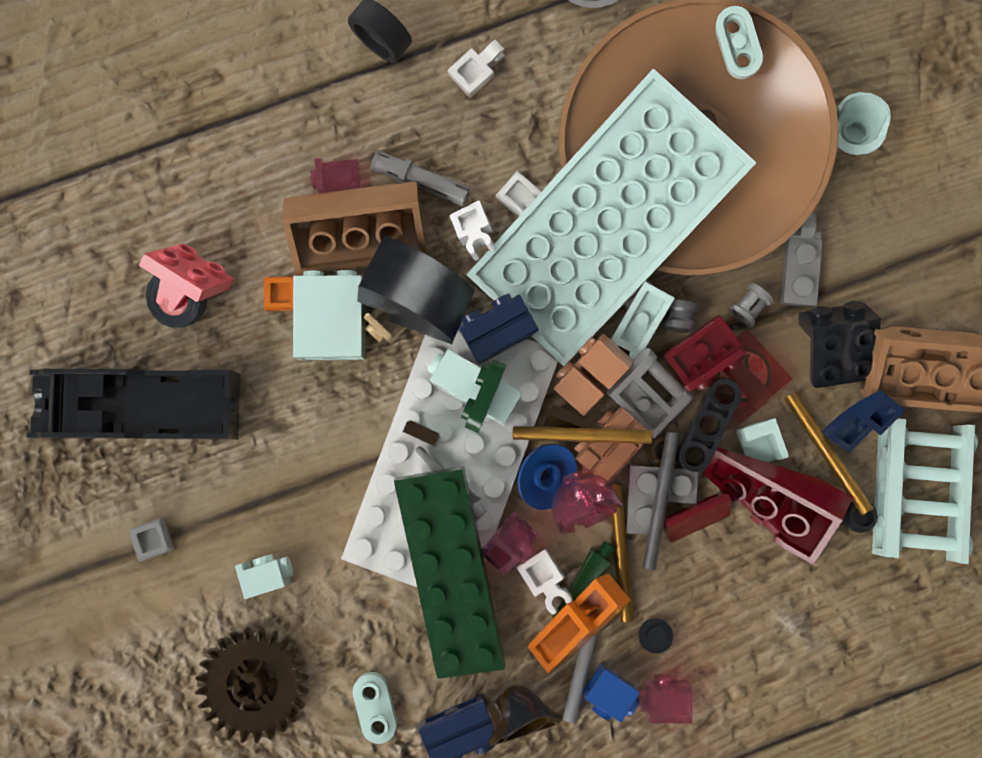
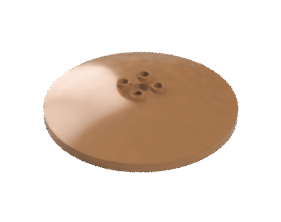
(777, 117)

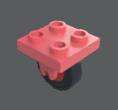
(181, 284)

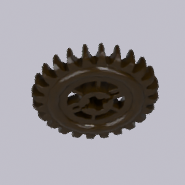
(234, 657)

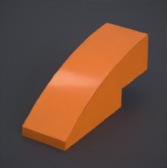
(578, 622)

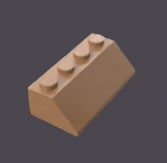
(347, 226)

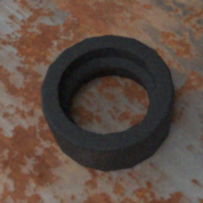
(379, 30)

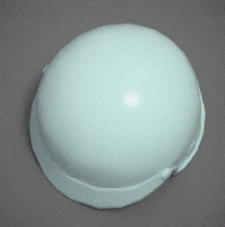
(862, 123)

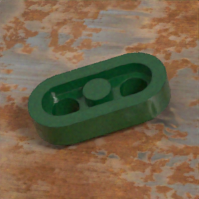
(489, 380)

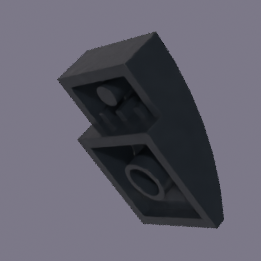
(415, 290)

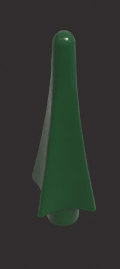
(593, 566)

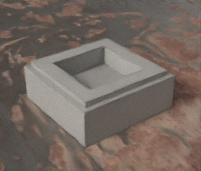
(151, 539)

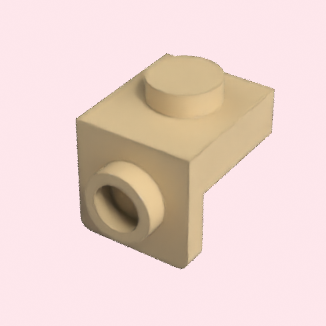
(381, 328)

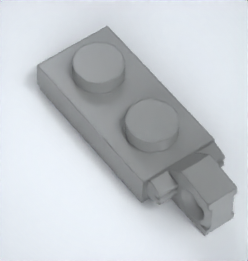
(802, 266)

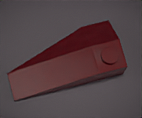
(792, 505)

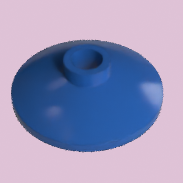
(555, 464)

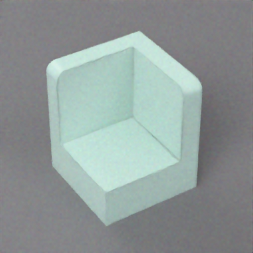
(762, 441)

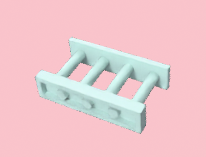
(891, 503)

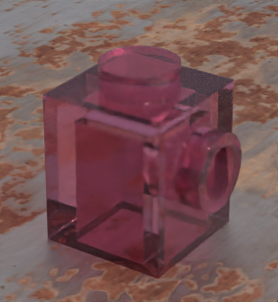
(510, 544)
(666, 700)

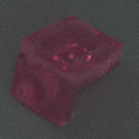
(335, 175)

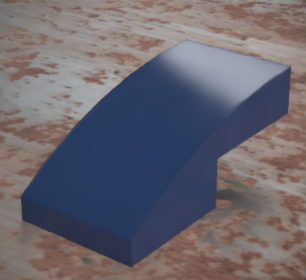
(871, 413)

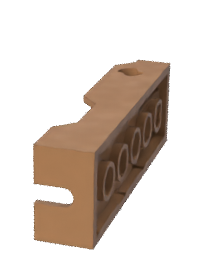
(924, 370)

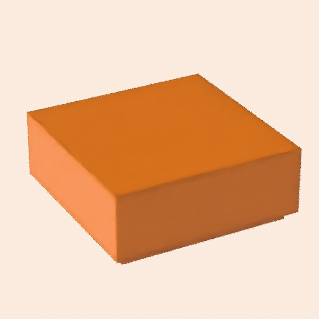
(278, 294)

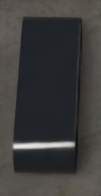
(709, 441)

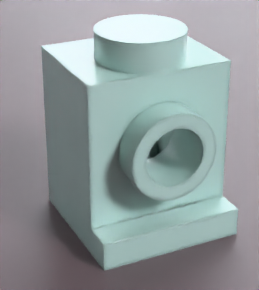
(264, 575)

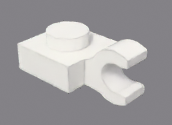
(474, 70)

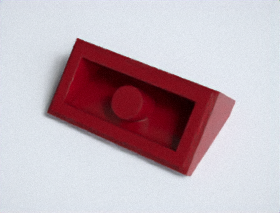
(697, 516)

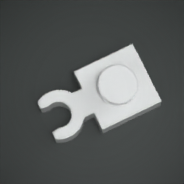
(473, 228)
(543, 575)

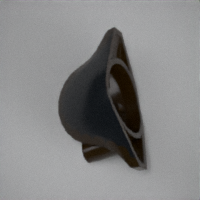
(519, 714)

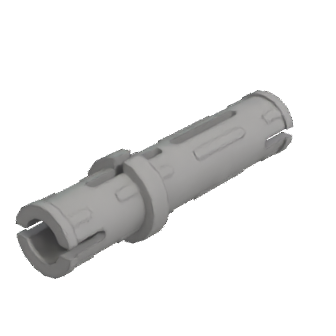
(426, 180)

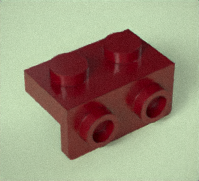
(705, 354)

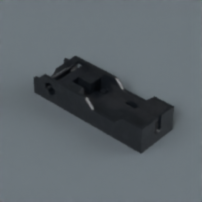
(86, 404)

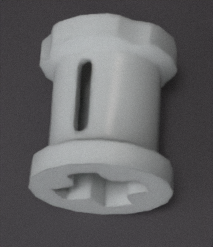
(750, 305)

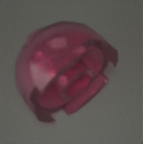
(583, 501)

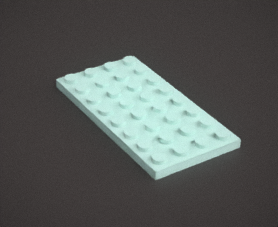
(612, 215)

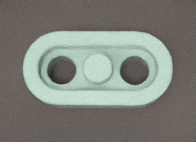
(740, 43)
(375, 708)

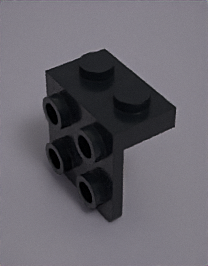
(840, 342)

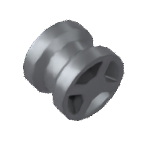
(681, 317)

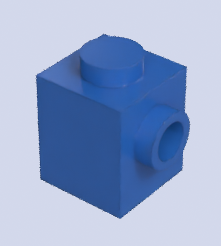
(611, 694)

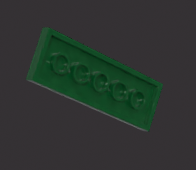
(450, 572)

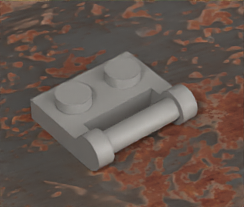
(642, 401)

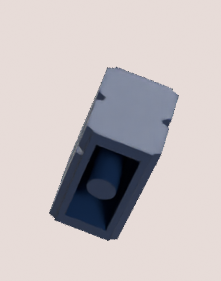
(498, 328)
(458, 730)

